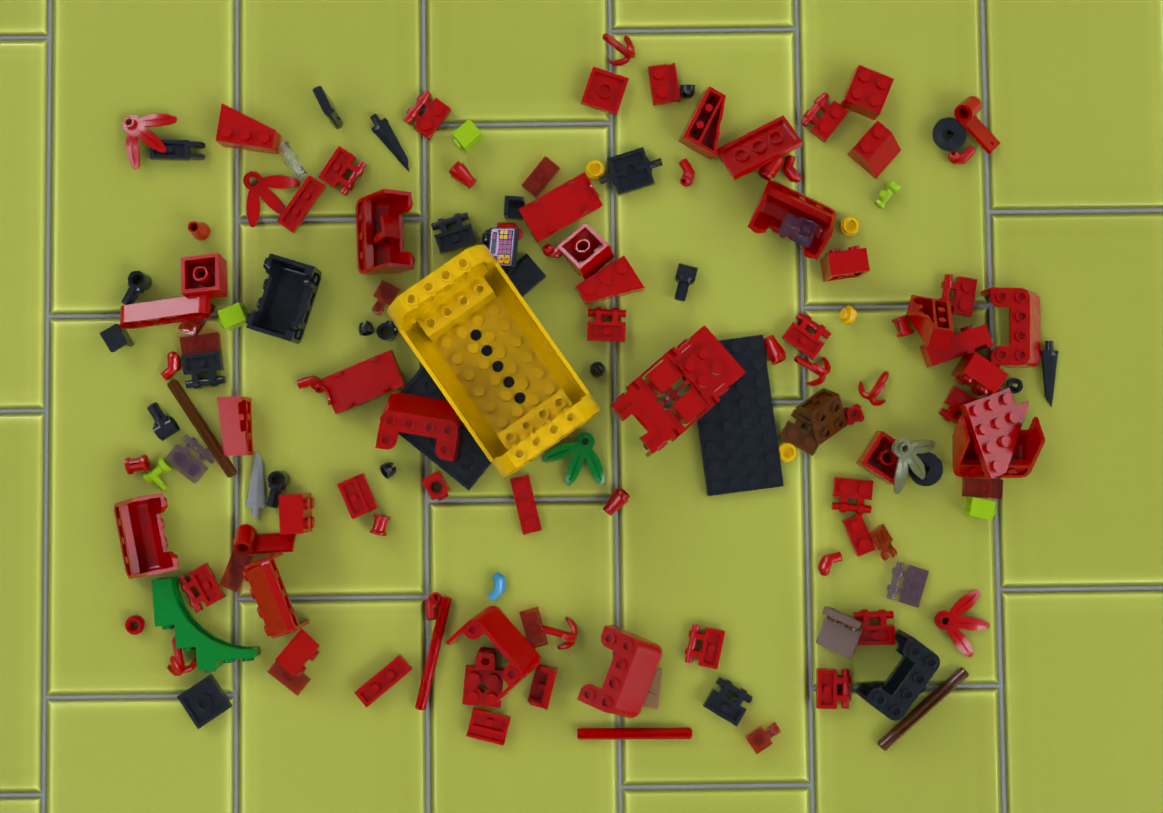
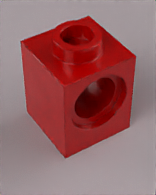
(429, 481)

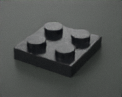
(204, 701)

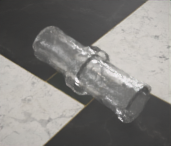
(292, 160)

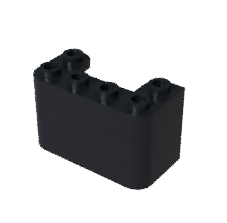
(285, 299)
(905, 680)

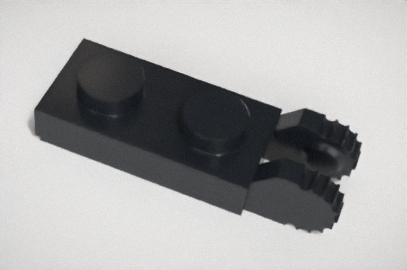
(178, 151)

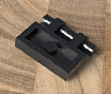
(454, 238)
(203, 363)
(724, 706)

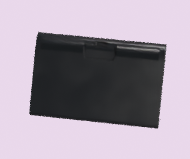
(327, 107)
(525, 275)

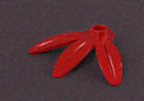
(136, 128)
(261, 189)
(963, 622)

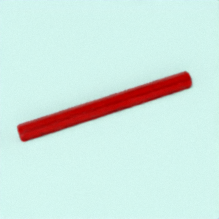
(433, 653)
(633, 733)

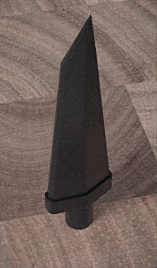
(387, 136)
(1049, 364)

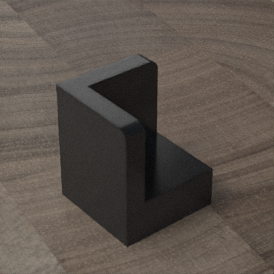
(511, 207)
(116, 337)

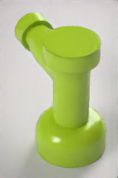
(892, 188)
(153, 476)

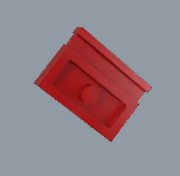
(664, 84)
(358, 495)
(488, 726)

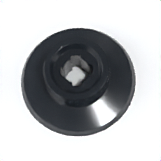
(953, 128)
(934, 470)

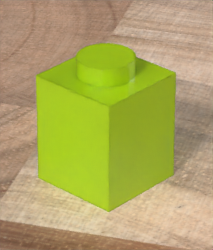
(466, 136)
(232, 316)
(980, 508)

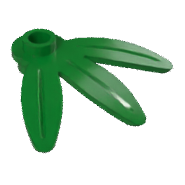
(580, 452)

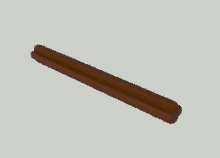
(201, 428)
(923, 708)

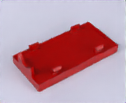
(759, 147)
(560, 207)
(363, 382)

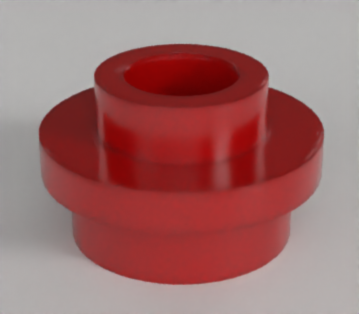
(130, 627)

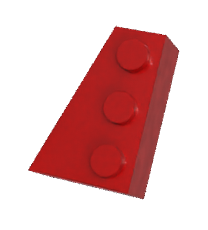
(704, 124)
(245, 133)
(610, 282)
(932, 321)
(961, 344)
(236, 425)

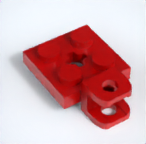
(483, 671)

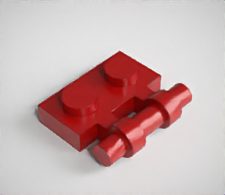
(432, 117)
(829, 120)
(337, 168)
(963, 296)
(606, 331)
(803, 340)
(954, 399)
(852, 488)
(206, 584)
(879, 633)
(711, 646)
(827, 688)

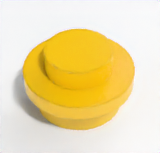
(595, 169)
(849, 226)
(848, 315)
(787, 452)

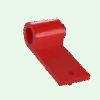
(965, 114)
(249, 542)

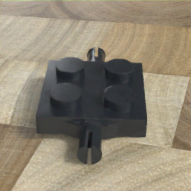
(630, 171)

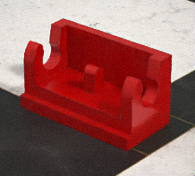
(542, 686)

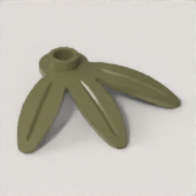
(907, 457)

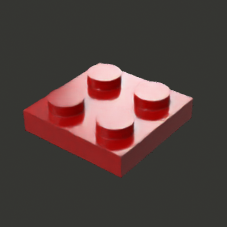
(604, 91)

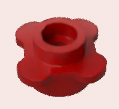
(858, 414)

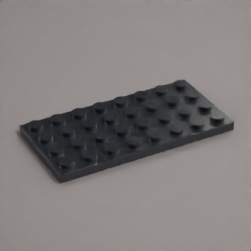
(740, 429)

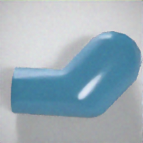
(499, 586)

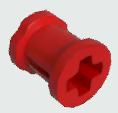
(902, 326)
(137, 464)
(380, 524)

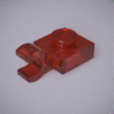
(385, 294)
(882, 540)
(760, 738)

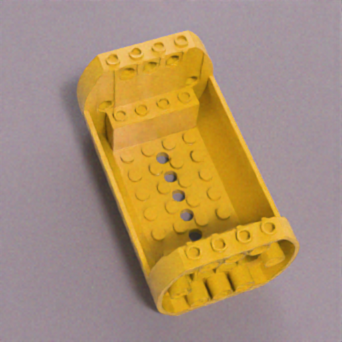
(438, 324)

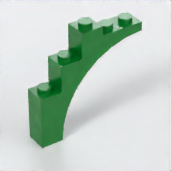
(210, 650)

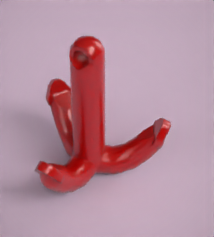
(627, 51)
(815, 368)
(875, 391)
(571, 636)
(178, 665)

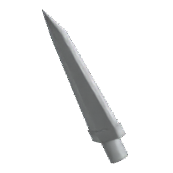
(256, 492)

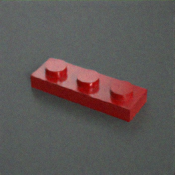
(301, 204)
(525, 504)
(383, 680)

